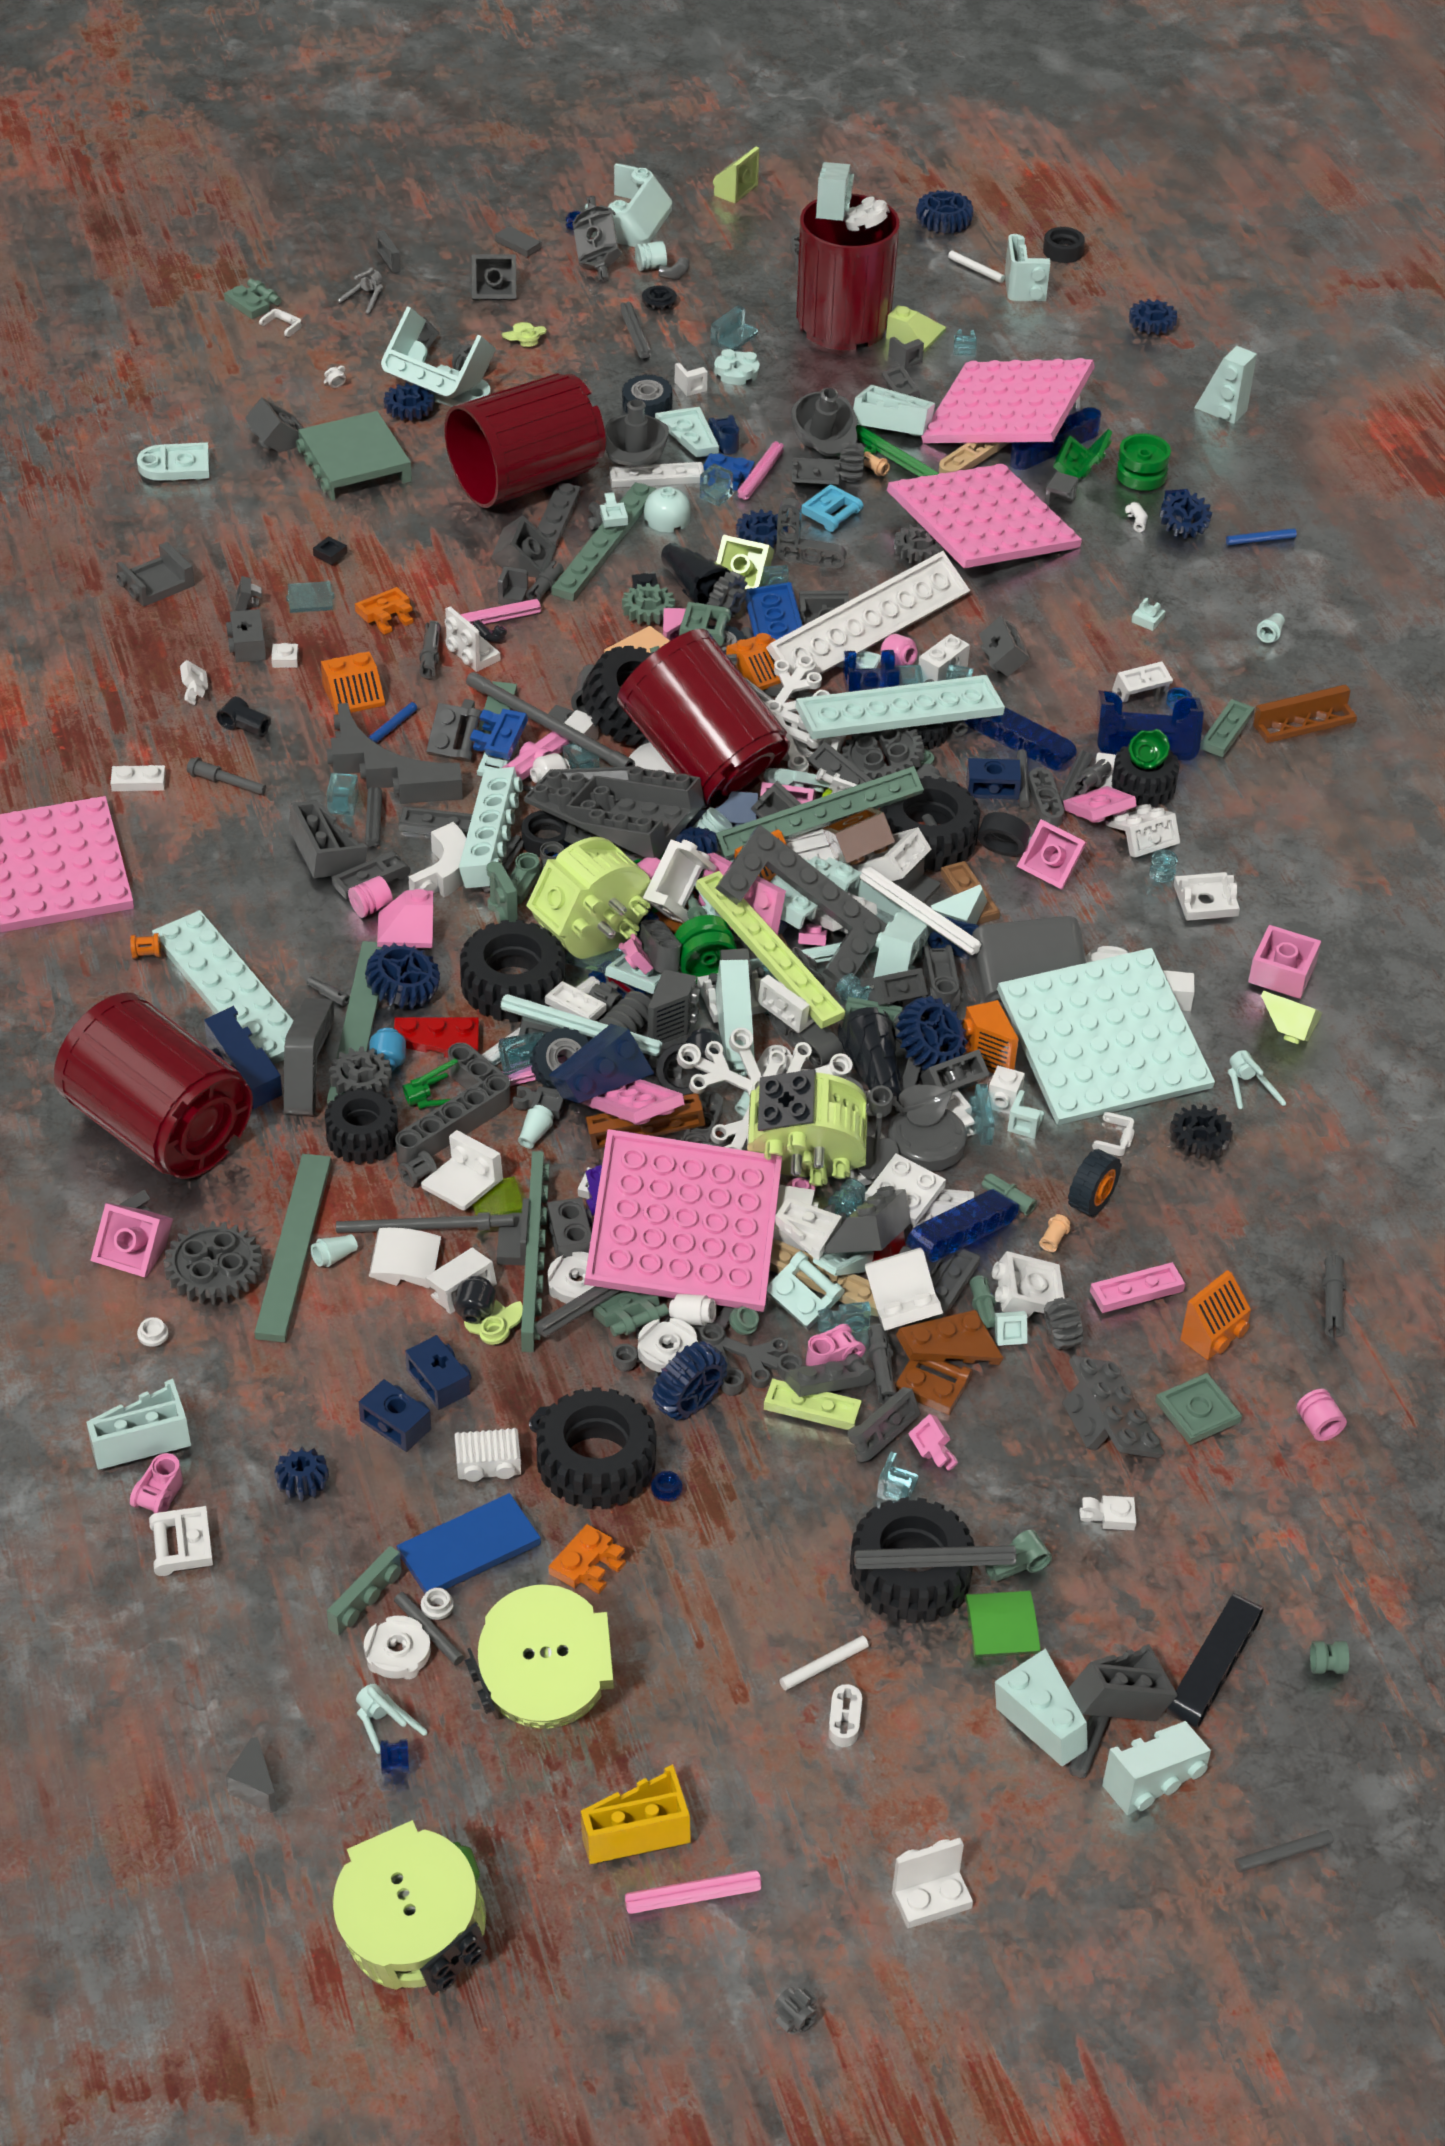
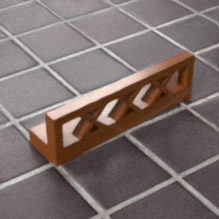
(1300, 710)
(684, 1117)

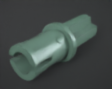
(1025, 1202)
(983, 1300)

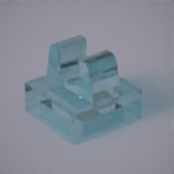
(964, 345)

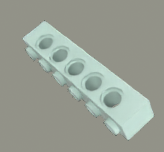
(490, 824)

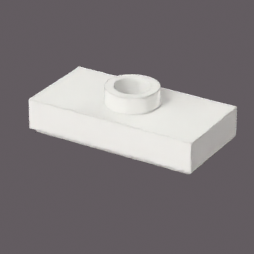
(574, 1001)

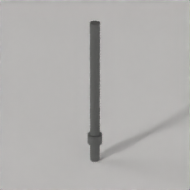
(483, 1221)

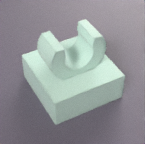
(1148, 615)
(1011, 1328)

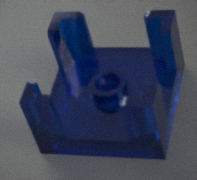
(870, 678)

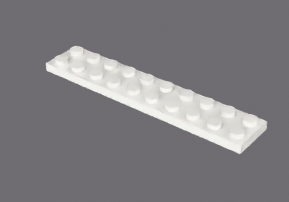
(873, 615)

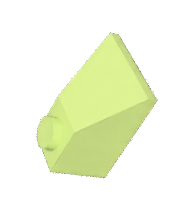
(738, 177)
(911, 325)
(745, 558)
(1291, 1017)

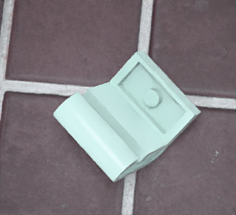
(1024, 276)

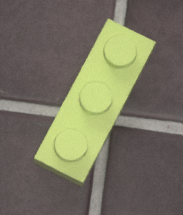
(820, 1408)

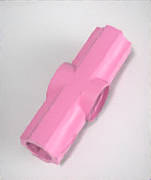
(530, 751)

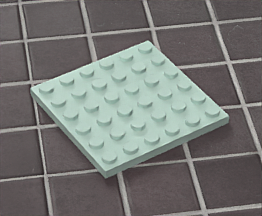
(1105, 1036)

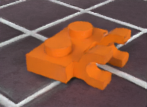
(382, 605)
(581, 1555)

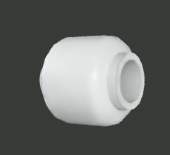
(545, 763)

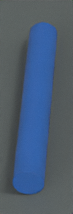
(1261, 536)
(395, 721)

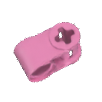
(833, 1346)
(155, 1488)

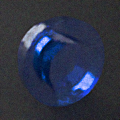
(666, 1486)

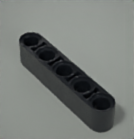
(1215, 1660)

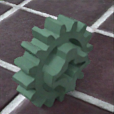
(647, 603)

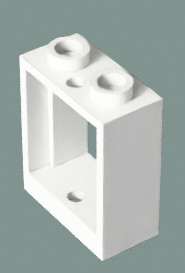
(901, 856)

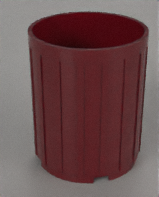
(845, 278)
(524, 438)
(703, 716)
(152, 1085)

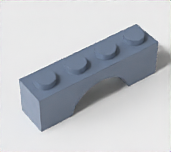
(735, 809)

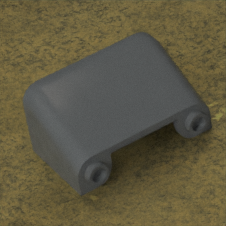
(1023, 950)

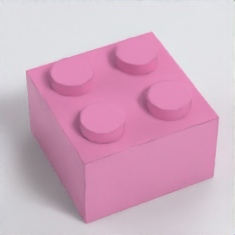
(1284, 961)

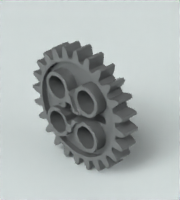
(900, 746)
(213, 1262)

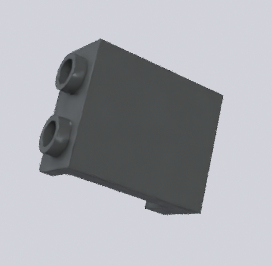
(157, 577)

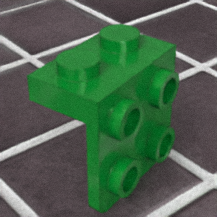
(1078, 460)

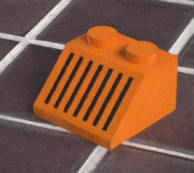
(755, 660)
(352, 681)
(991, 1034)
(1216, 1317)

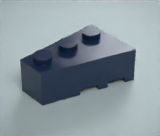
(233, 1045)
(601, 1066)

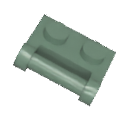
(699, 615)
(502, 893)

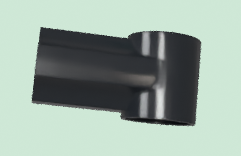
(237, 713)

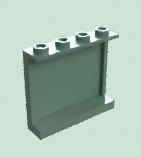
(352, 451)

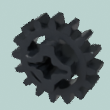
(1201, 1131)

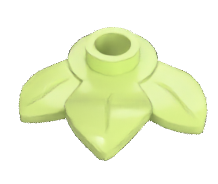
(525, 333)
(497, 1326)

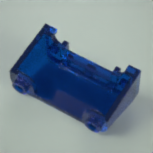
(1118, 727)

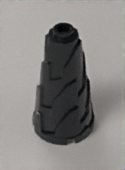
(692, 571)
(871, 1047)

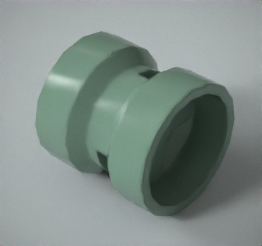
(1329, 1657)

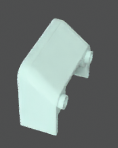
(646, 212)
(407, 356)

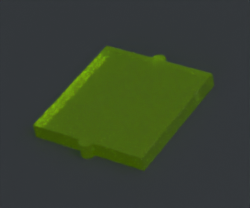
(501, 1199)

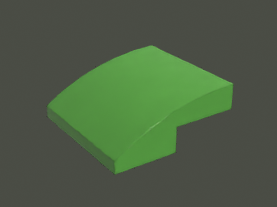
(1002, 1624)

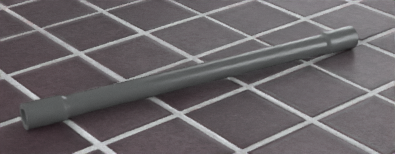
(485, 686)

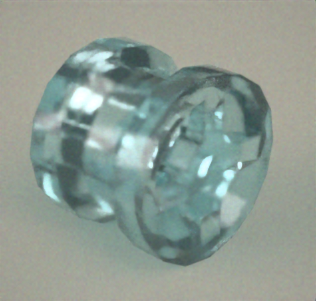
(1163, 866)

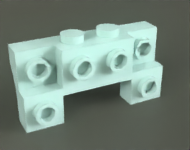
(797, 906)

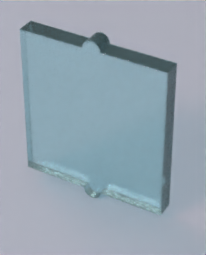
(310, 597)
(595, 963)

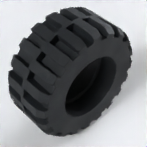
(601, 693)
(951, 808)
(504, 947)
(596, 1479)
(904, 1592)

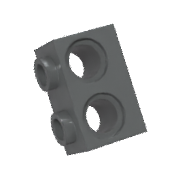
(569, 1226)

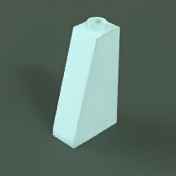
(733, 1008)

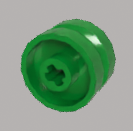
(1143, 462)
(702, 943)

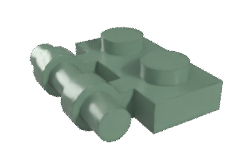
(248, 299)
(628, 1311)

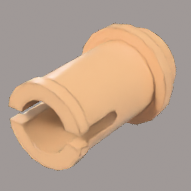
(878, 465)
(1058, 1227)

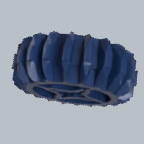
(944, 212)
(402, 975)
(939, 1029)
(689, 1380)

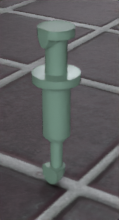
(694, 907)

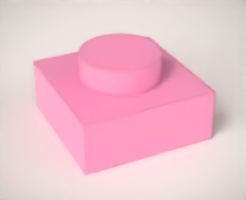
(812, 935)

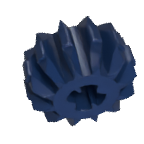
(703, 838)
(301, 1473)

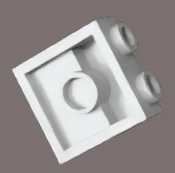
(1026, 1283)

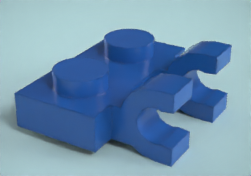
(739, 466)
(505, 733)

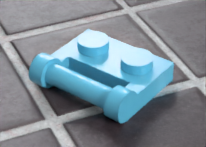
(828, 501)

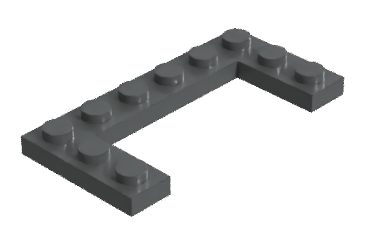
(767, 850)

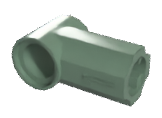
(525, 874)
(1031, 1556)

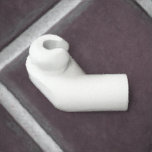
(1136, 510)

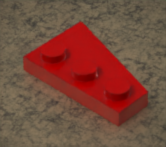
(438, 1032)

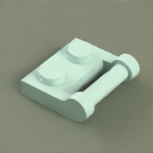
(798, 1298)

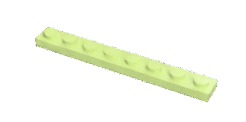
(772, 952)

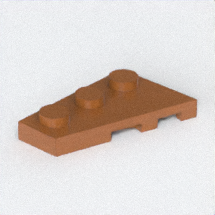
(951, 1337)

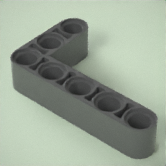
(301, 1054)
(484, 1098)

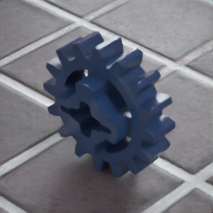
(1153, 316)
(408, 401)
(1185, 514)
(759, 527)

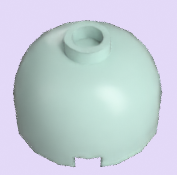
(667, 509)

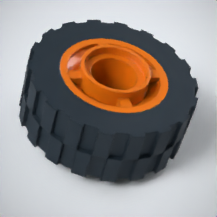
(1094, 1182)

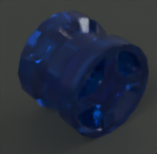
(394, 1756)

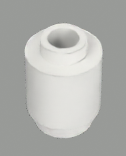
(693, 1309)

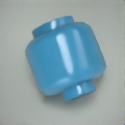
(391, 1044)

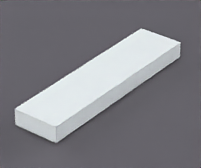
(656, 474)

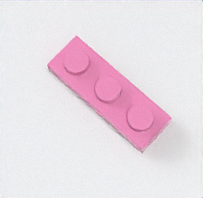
(1137, 1287)

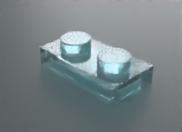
(984, 1120)

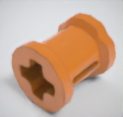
(153, 940)

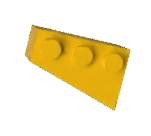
(638, 1820)

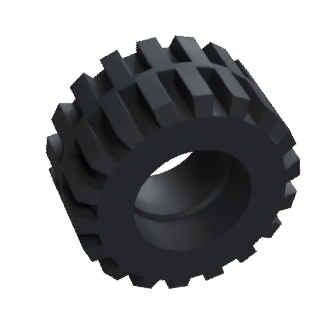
(1147, 785)
(361, 1125)

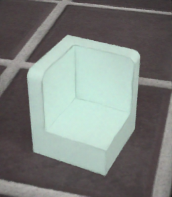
(1024, 1119)

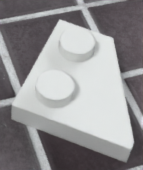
(807, 1225)

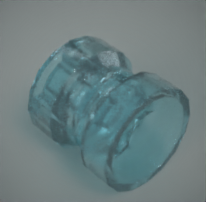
(851, 987)
(849, 1197)

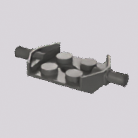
(603, 249)

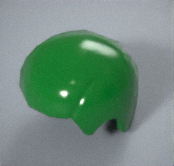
(1149, 749)

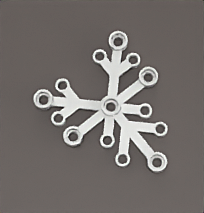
(804, 668)
(719, 1072)

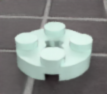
(736, 367)

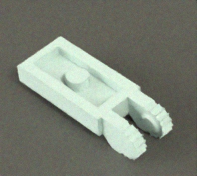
(795, 778)

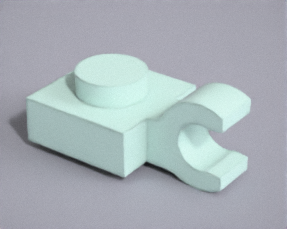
(613, 513)

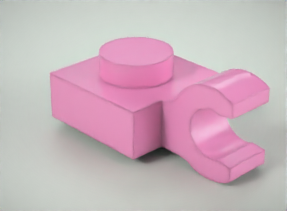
(635, 955)
(930, 1441)

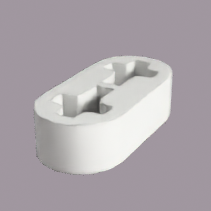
(839, 1714)

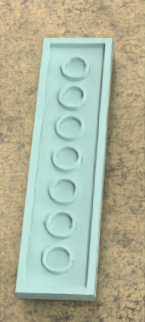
(899, 706)
(225, 980)

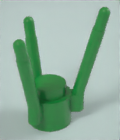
(418, 1089)

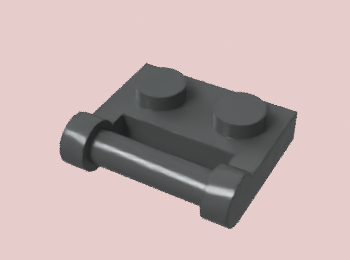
(447, 729)

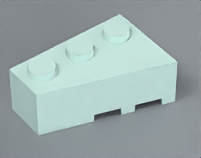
(834, 191)
(1230, 386)
(893, 411)
(901, 944)
(141, 1429)
(1043, 1708)
(1154, 1767)

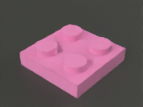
(1100, 804)

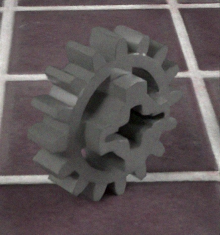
(915, 544)
(729, 592)
(360, 1070)

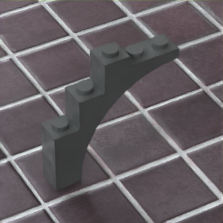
(411, 778)

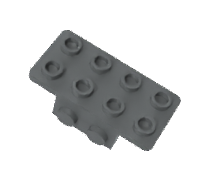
(1106, 1407)

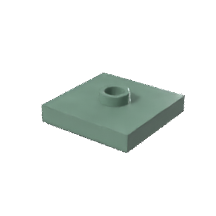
(1198, 1408)

